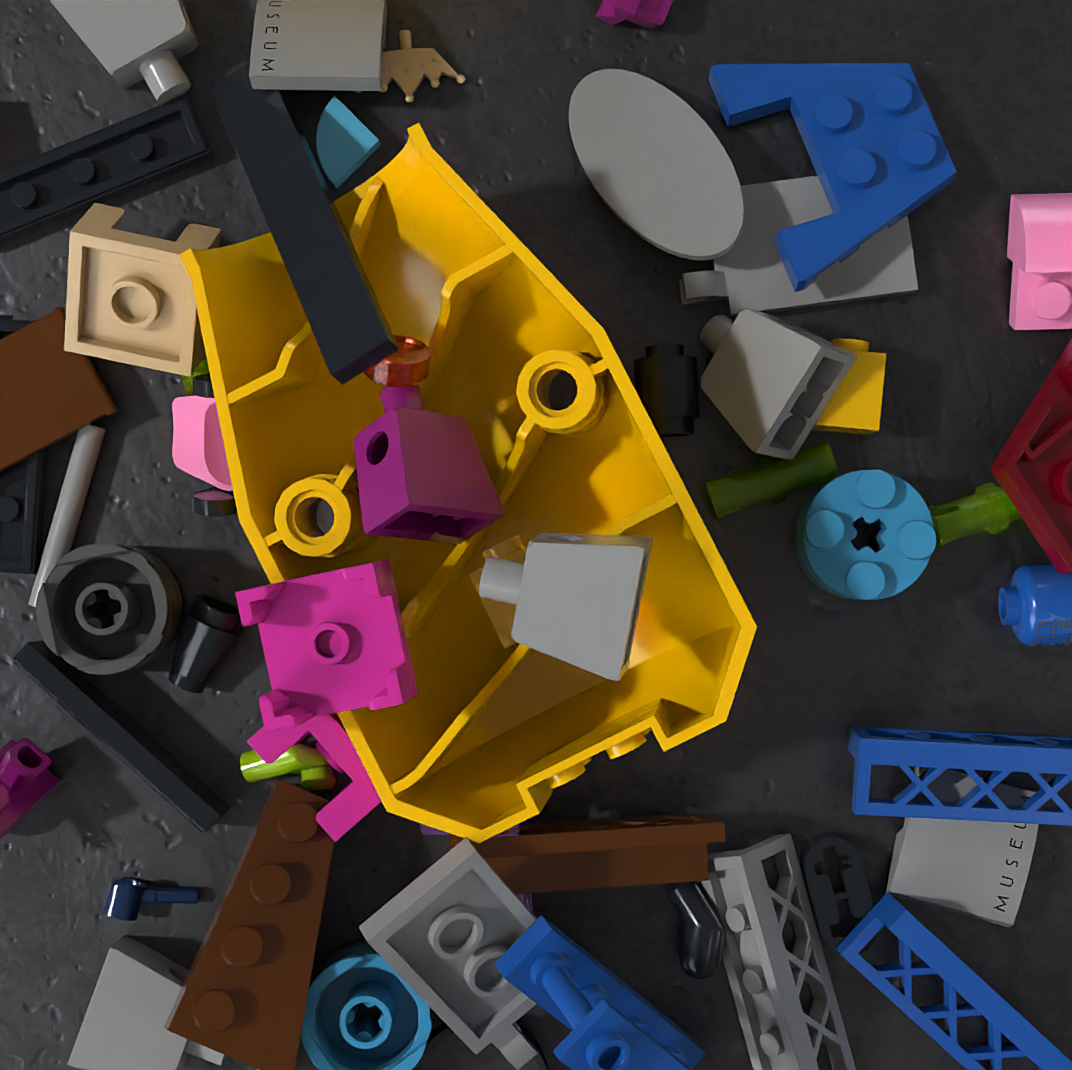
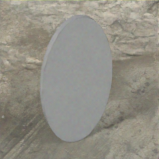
(656, 164)

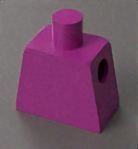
(422, 473)

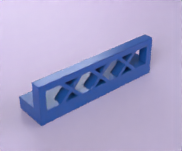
(961, 750)
(956, 977)

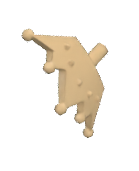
(410, 66)

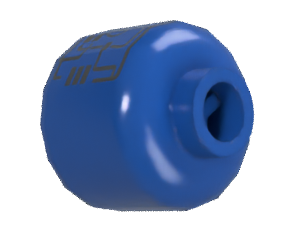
(1038, 605)

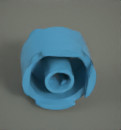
(900, 538)
(340, 1039)

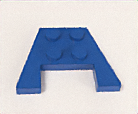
(865, 139)

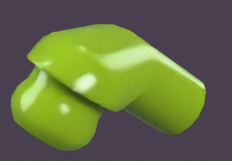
(298, 759)

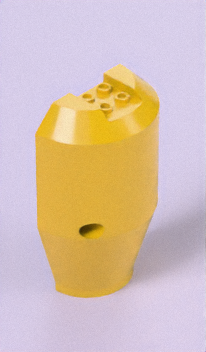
(487, 719)

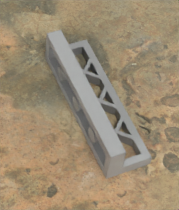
(762, 971)

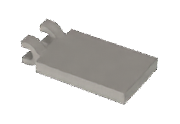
(755, 275)
(445, 945)

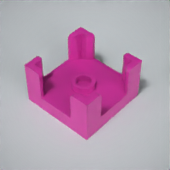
(330, 643)
(334, 744)

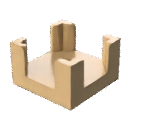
(133, 294)

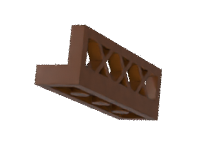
(601, 852)

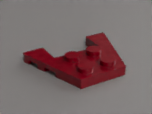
(1038, 465)

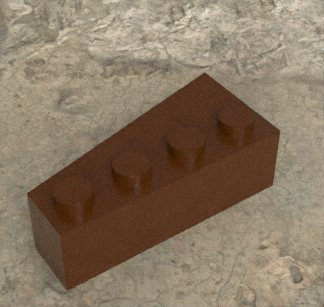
(260, 949)

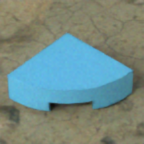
(342, 142)

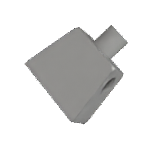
(136, 40)
(770, 378)
(574, 597)
(130, 1013)

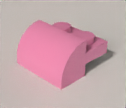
(1041, 261)

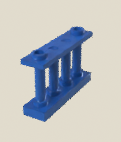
(607, 1017)

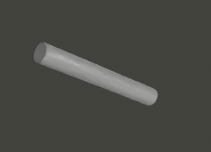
(69, 503)

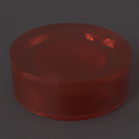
(404, 367)

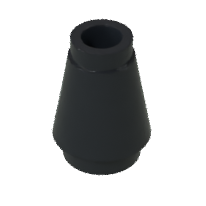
(204, 641)

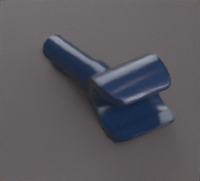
(129, 893)

